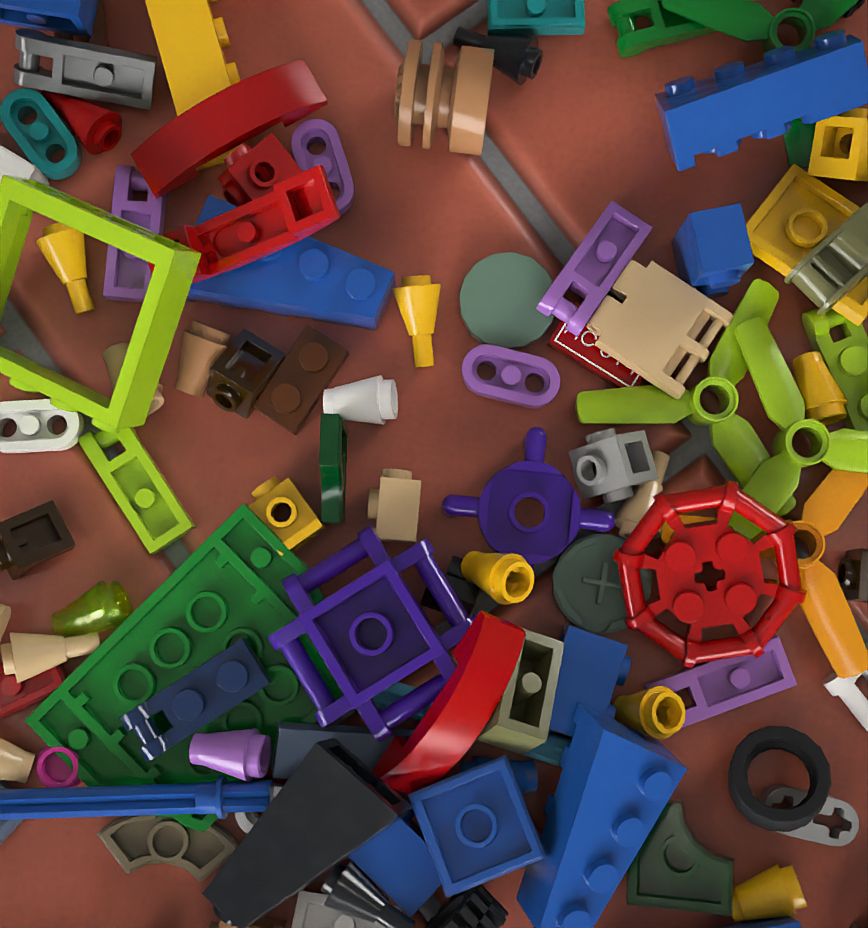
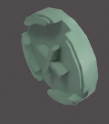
(502, 299)
(589, 584)

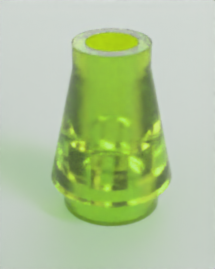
(96, 610)

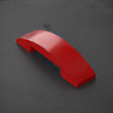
(225, 122)
(260, 226)
(461, 709)

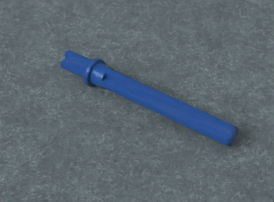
(133, 800)

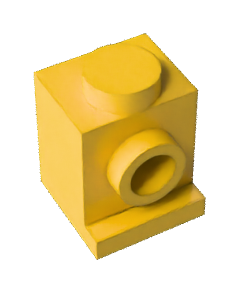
(829, 148)
(303, 522)

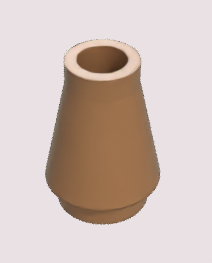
(199, 352)

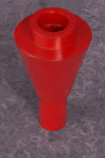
(93, 125)

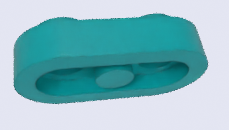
(41, 137)

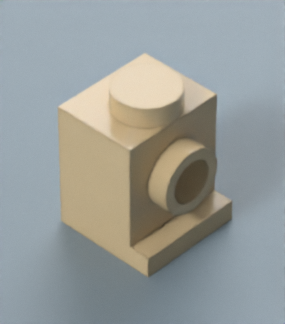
(396, 506)

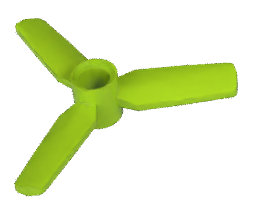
(784, 405)
(729, 433)

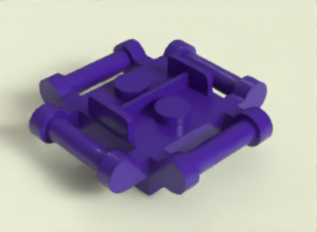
(371, 632)

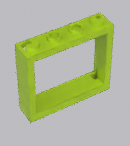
(156, 321)

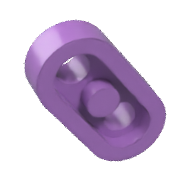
(332, 159)
(510, 375)

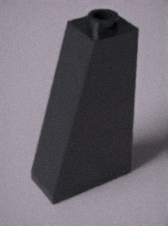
(310, 826)

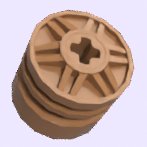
(444, 96)

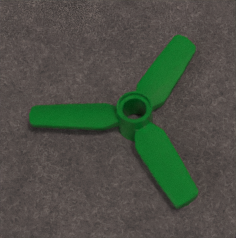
(753, 23)

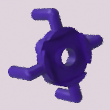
(539, 482)

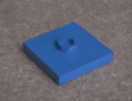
(477, 826)

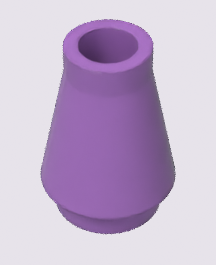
(235, 753)

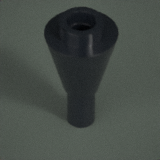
(513, 55)
(358, 896)

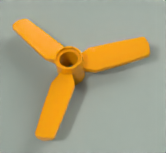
(825, 601)

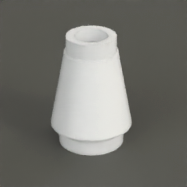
(364, 400)

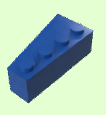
(762, 97)
(301, 281)
(596, 820)

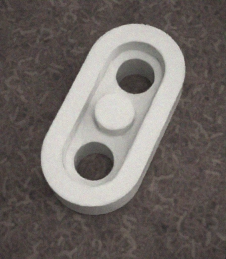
(34, 427)

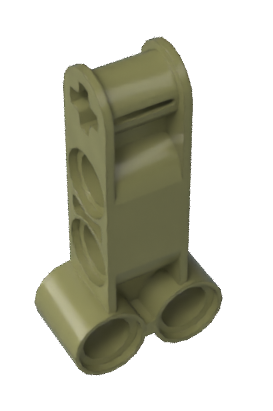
(835, 263)

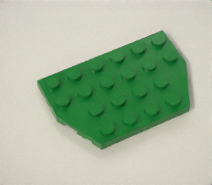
(205, 606)

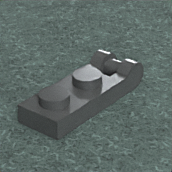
(85, 69)

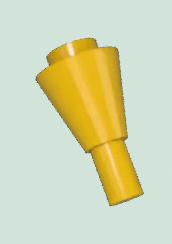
(66, 255)
(418, 307)

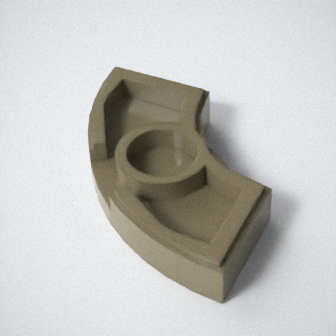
(159, 840)

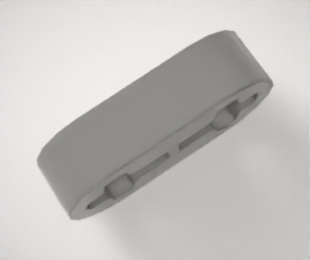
(814, 830)

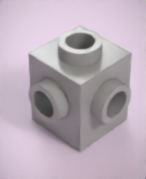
(612, 465)

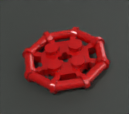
(733, 592)

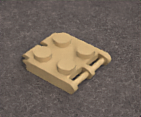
(656, 325)

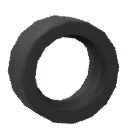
(795, 743)

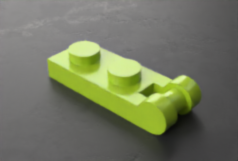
(844, 359)
(138, 488)

